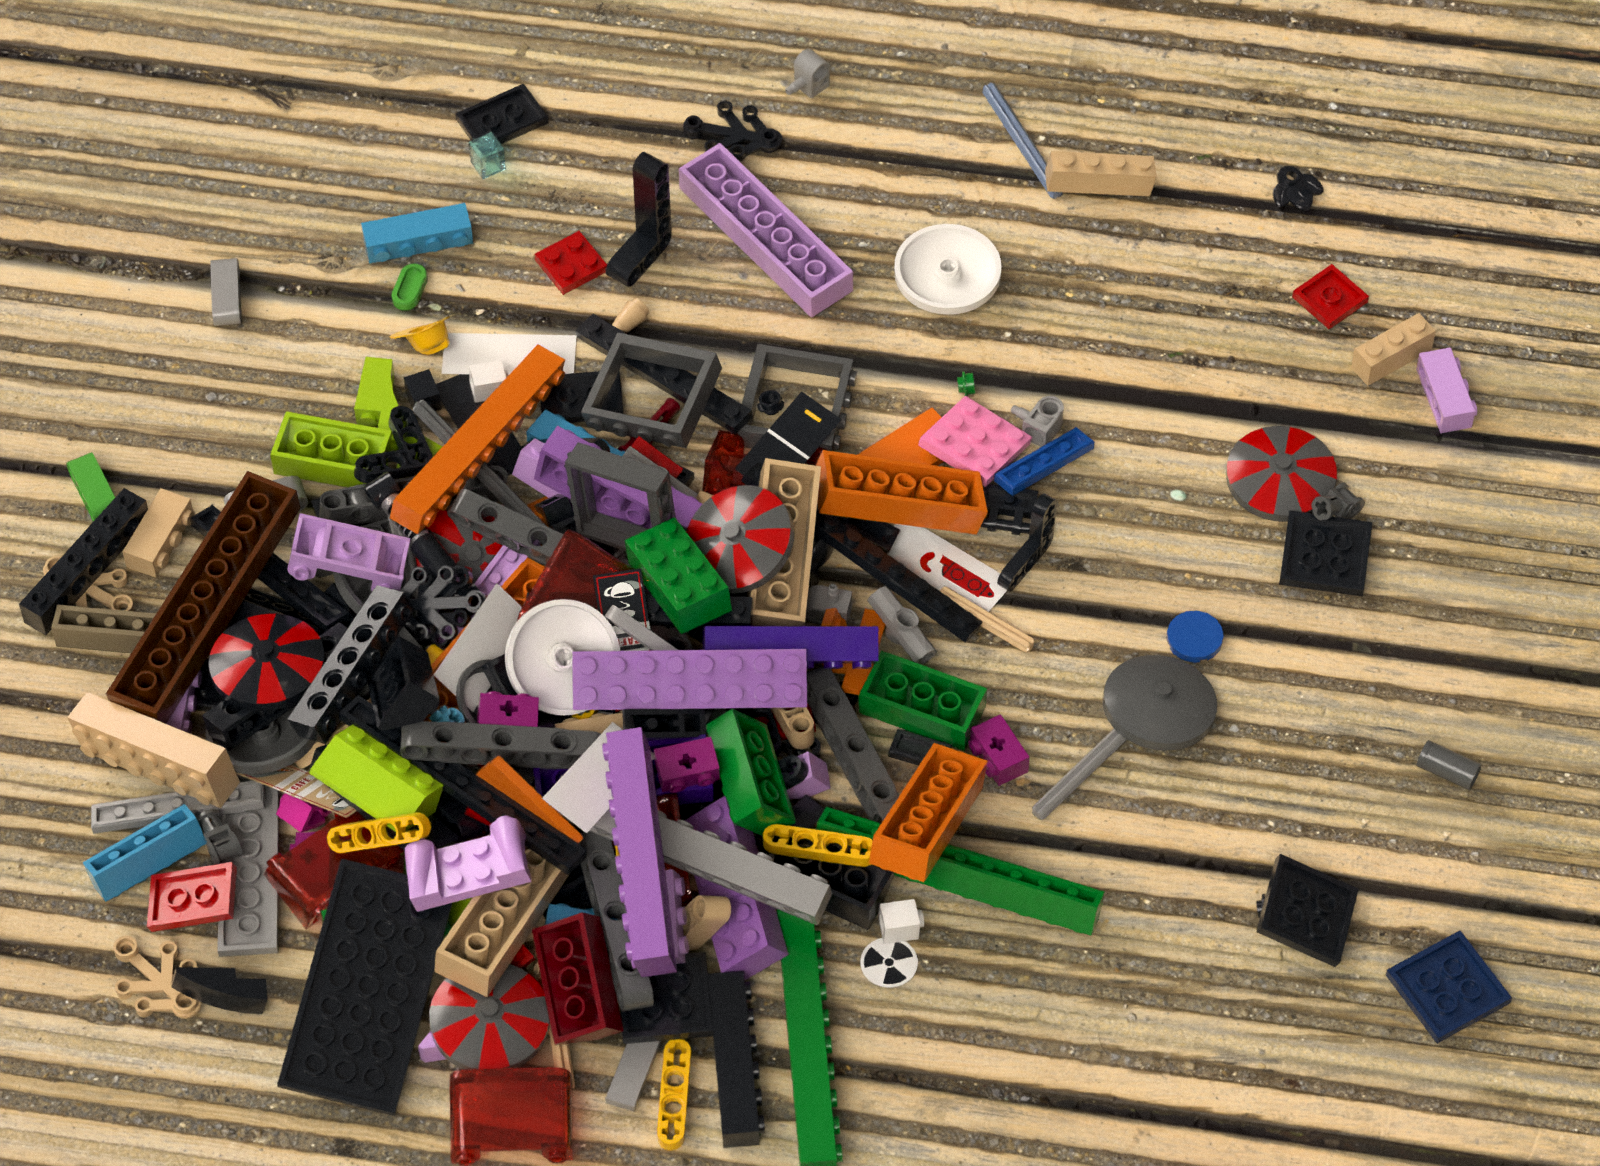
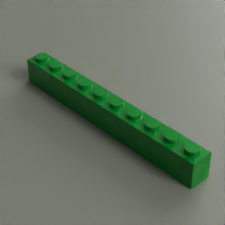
(994, 880)
(808, 1044)

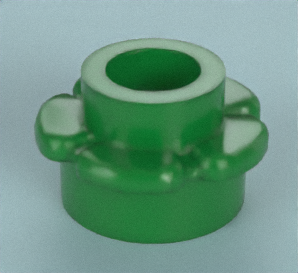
(966, 384)

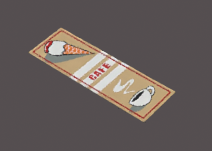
(303, 786)

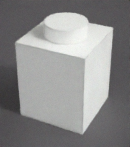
(485, 378)
(900, 921)

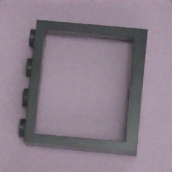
(660, 353)
(798, 361)
(603, 528)

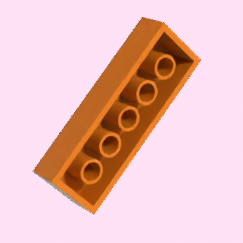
(900, 492)
(928, 812)

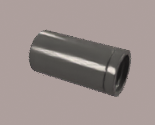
(1449, 765)

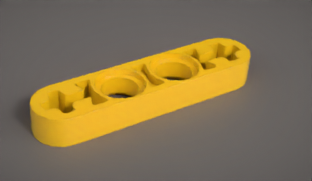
(378, 832)
(818, 850)
(674, 1094)

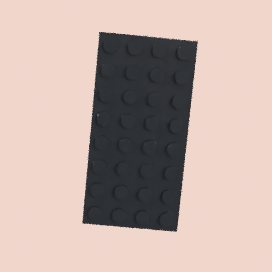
(364, 991)

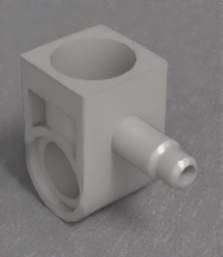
(810, 74)
(1043, 420)
(824, 598)

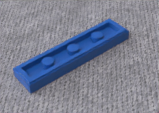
(1044, 461)

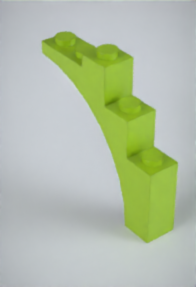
(376, 400)

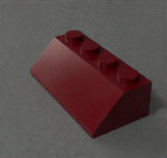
(577, 979)

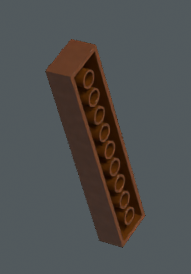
(205, 598)

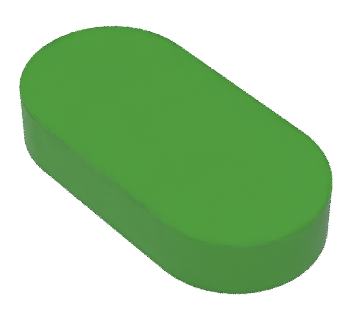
(409, 287)

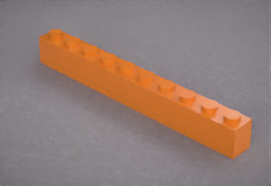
(477, 440)

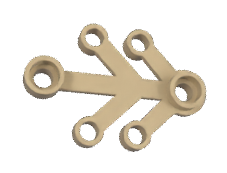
(114, 603)
(158, 981)

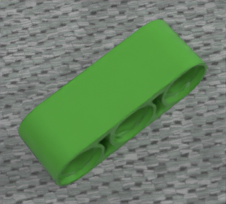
(90, 484)

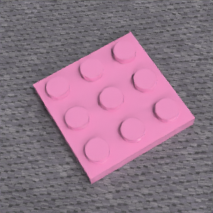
(975, 440)

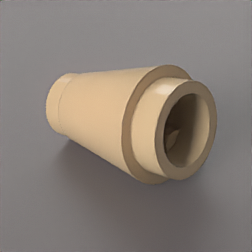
(631, 315)

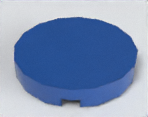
(1194, 636)

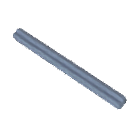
(1018, 134)

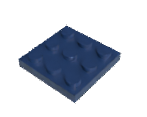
(1448, 986)

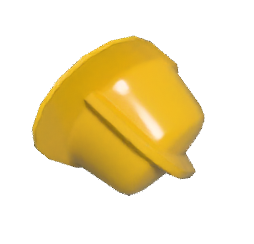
(426, 338)

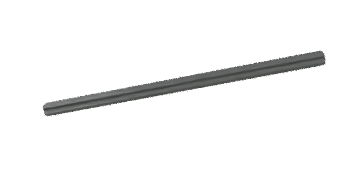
(485, 474)

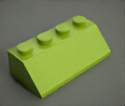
(324, 448)
(375, 777)

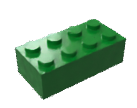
(678, 575)
(922, 700)
(750, 772)

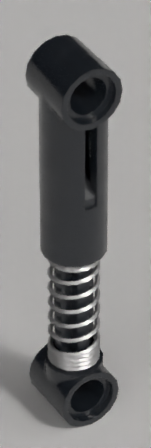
(423, 545)

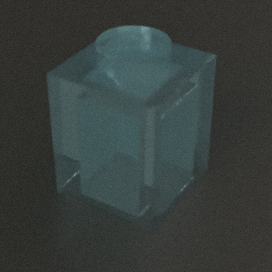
(487, 155)

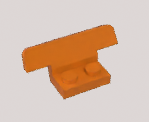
(854, 678)

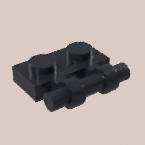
(1002, 503)

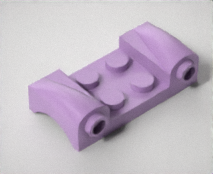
(347, 551)
(467, 867)

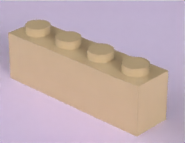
(1100, 173)

